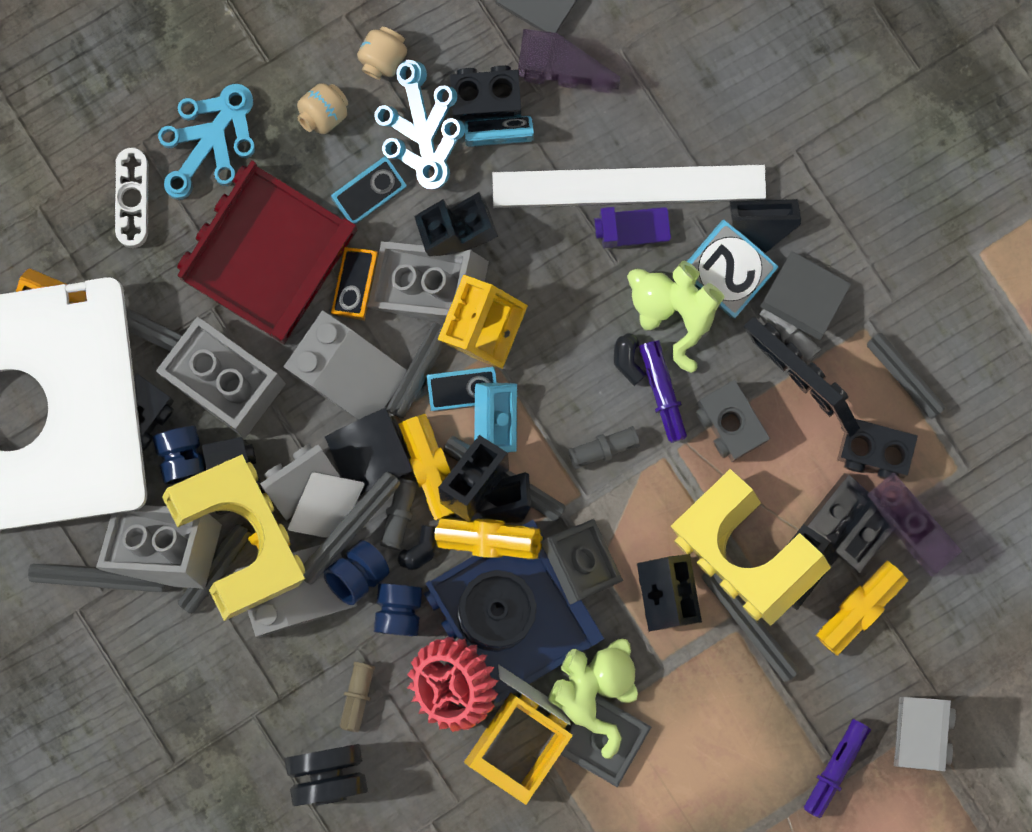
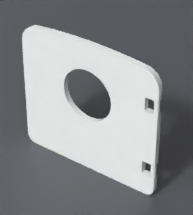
(91, 443)

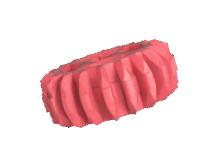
(442, 684)

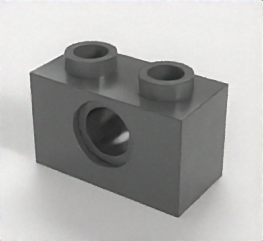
(731, 400)

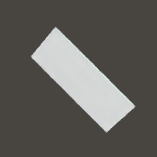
(530, 692)

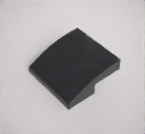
(455, 228)
(369, 450)
(850, 522)

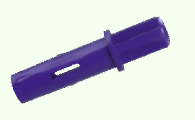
(663, 390)
(837, 768)

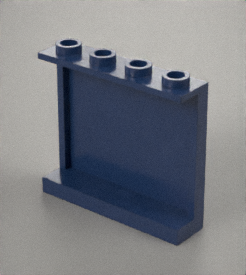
(556, 625)

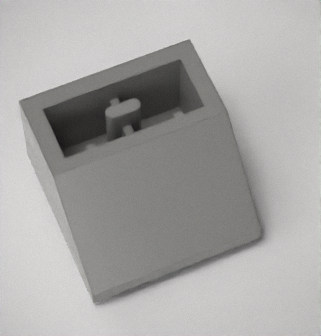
(288, 483)
(924, 733)

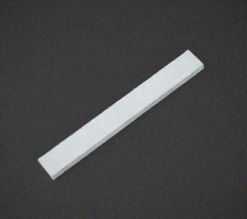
(629, 186)

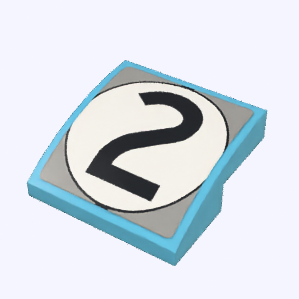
(732, 266)

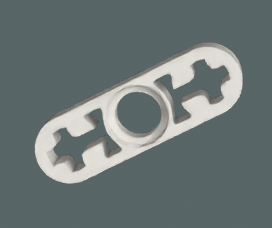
(122, 172)

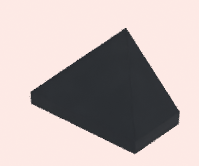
(765, 220)
(508, 500)

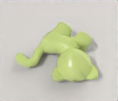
(659, 297)
(609, 675)

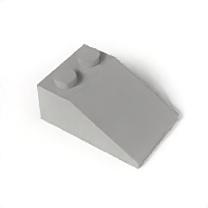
(420, 284)
(345, 368)
(221, 377)
(153, 549)
(297, 605)

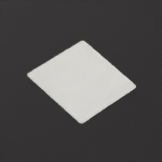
(324, 504)

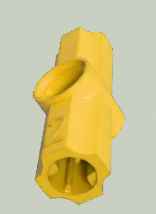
(426, 461)
(488, 538)
(862, 607)

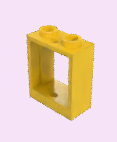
(494, 316)
(537, 773)

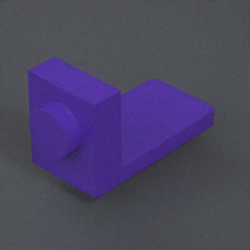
(632, 227)

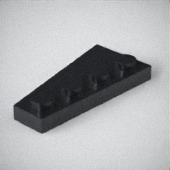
(829, 397)

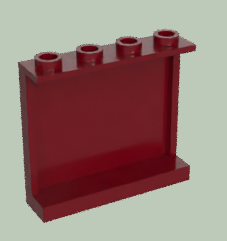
(266, 252)

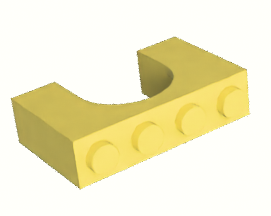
(234, 489)
(766, 588)

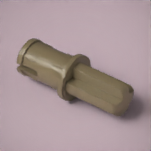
(356, 697)

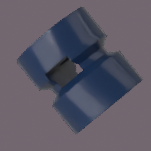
(179, 454)
(353, 575)
(398, 609)

